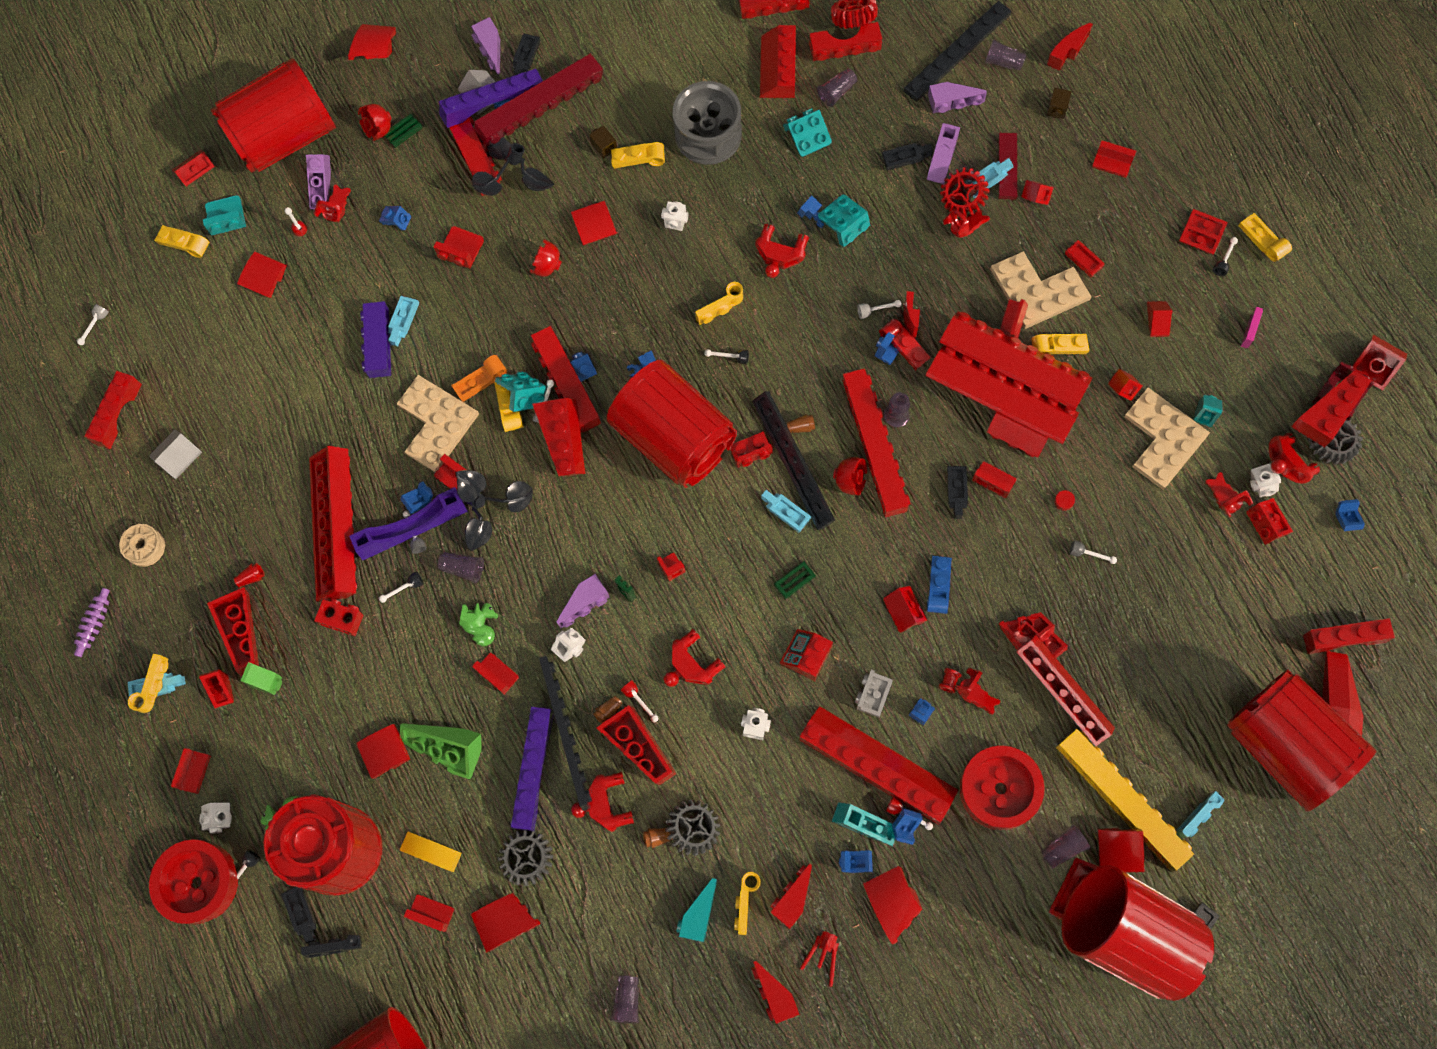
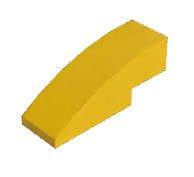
(430, 851)

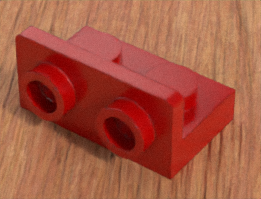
(751, 449)
(1269, 521)

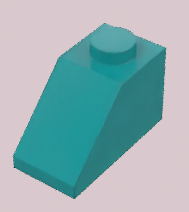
(1208, 410)

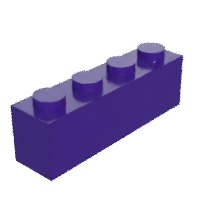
(376, 336)

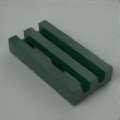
(401, 129)
(626, 590)
(781, 590)

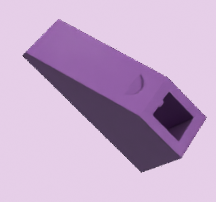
(488, 38)
(954, 96)
(943, 153)
(318, 178)
(585, 597)

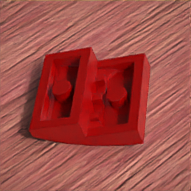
(593, 223)
(1203, 231)
(261, 274)
(911, 315)
(383, 751)
(1121, 849)

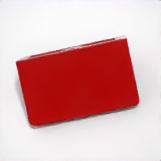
(1113, 159)
(193, 167)
(1014, 317)
(446, 473)
(994, 479)
(904, 608)
(496, 673)
(190, 771)
(430, 913)

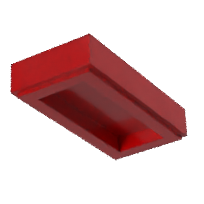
(1084, 258)

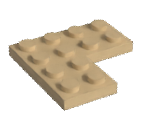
(1043, 297)
(444, 420)
(1174, 437)

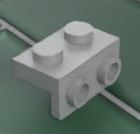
(874, 693)

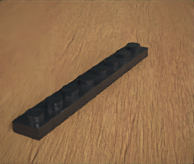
(957, 51)
(793, 460)
(568, 739)

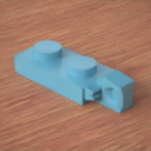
(993, 173)
(402, 319)
(786, 510)
(169, 683)
(1200, 814)

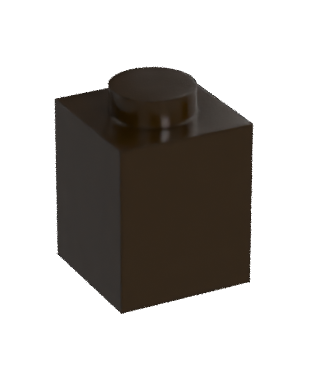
(1059, 103)
(602, 141)

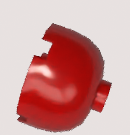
(374, 121)
(546, 260)
(850, 475)

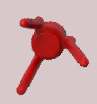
(827, 943)

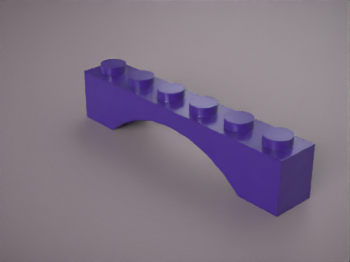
(461, 106)
(378, 539)
(528, 787)

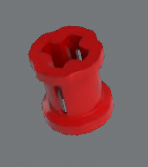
(949, 680)

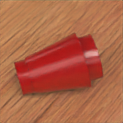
(249, 575)

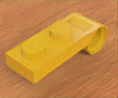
(638, 154)
(1265, 238)
(182, 240)
(722, 305)
(1061, 343)
(510, 419)
(151, 686)
(742, 904)

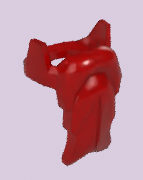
(335, 207)
(966, 225)
(1227, 499)
(972, 692)

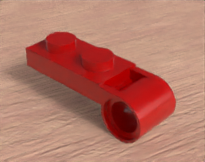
(905, 344)

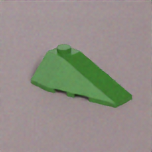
(450, 746)

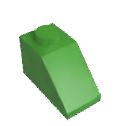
(261, 679)

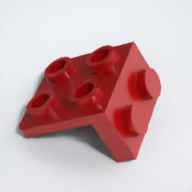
(459, 247)

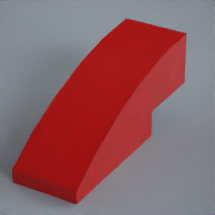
(1069, 46)

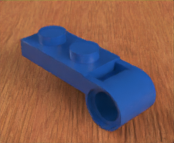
(939, 585)

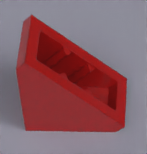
(1159, 318)
(217, 687)

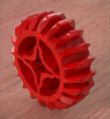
(853, 13)
(971, 189)

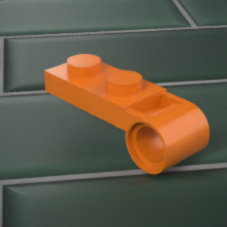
(480, 378)

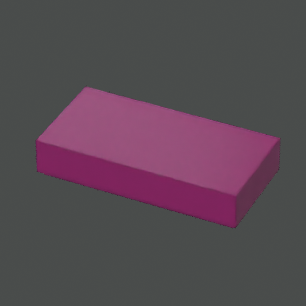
(1252, 327)

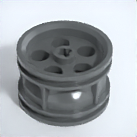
(712, 143)

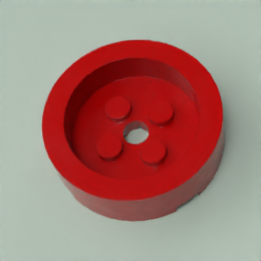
(1022, 783)
(173, 887)

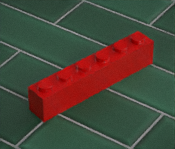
(472, 149)
(564, 376)
(1066, 690)

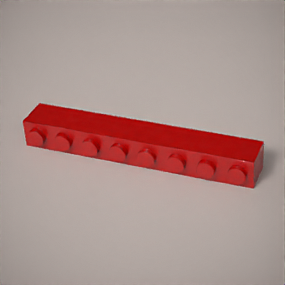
(875, 443)

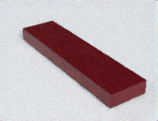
(1008, 149)

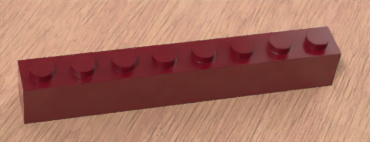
(538, 100)

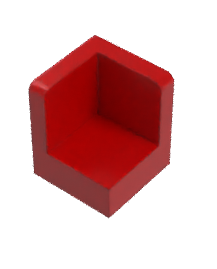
(1037, 192)
(1125, 384)
(671, 566)

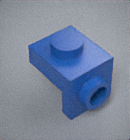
(395, 216)
(886, 351)
(582, 365)
(417, 498)
(1348, 515)
(906, 825)
(856, 861)

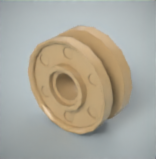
(132, 540)

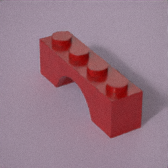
(825, 46)
(104, 423)
(1346, 635)

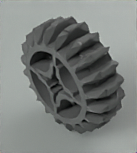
(1346, 435)
(685, 824)
(531, 849)

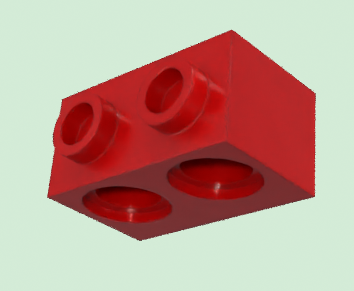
(337, 621)

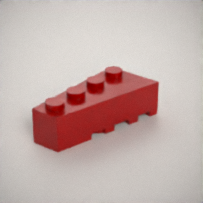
(1329, 413)
(636, 742)

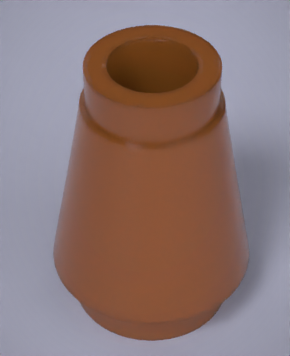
(802, 424)
(607, 709)
(655, 837)

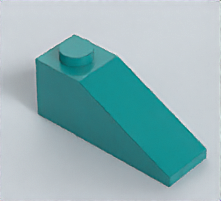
(863, 823)
(697, 916)

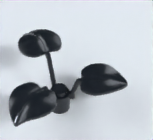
(512, 154)
(469, 487)

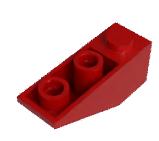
(792, 904)
(779, 998)

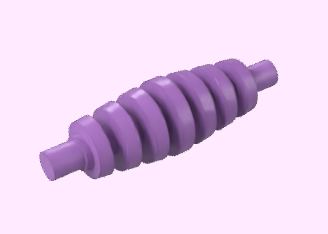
(91, 622)

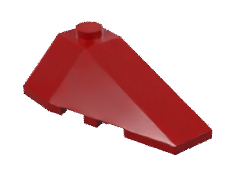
(1340, 689)

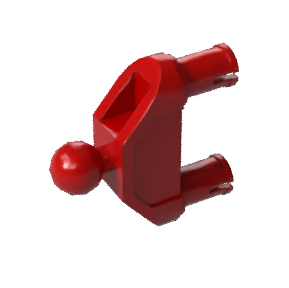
(779, 255)
(1288, 462)
(687, 667)
(600, 807)

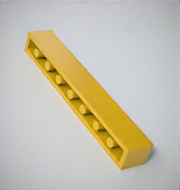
(1125, 801)

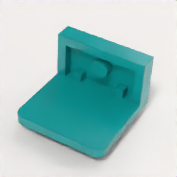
(808, 131)
(224, 215)
(845, 218)
(523, 390)

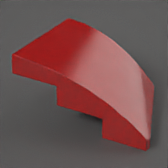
(372, 42)
(1037, 624)
(893, 902)
(502, 921)

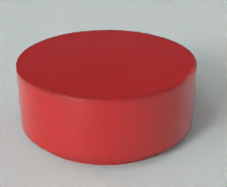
(1064, 500)

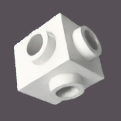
(675, 215)
(1264, 481)
(568, 644)
(755, 731)
(215, 817)

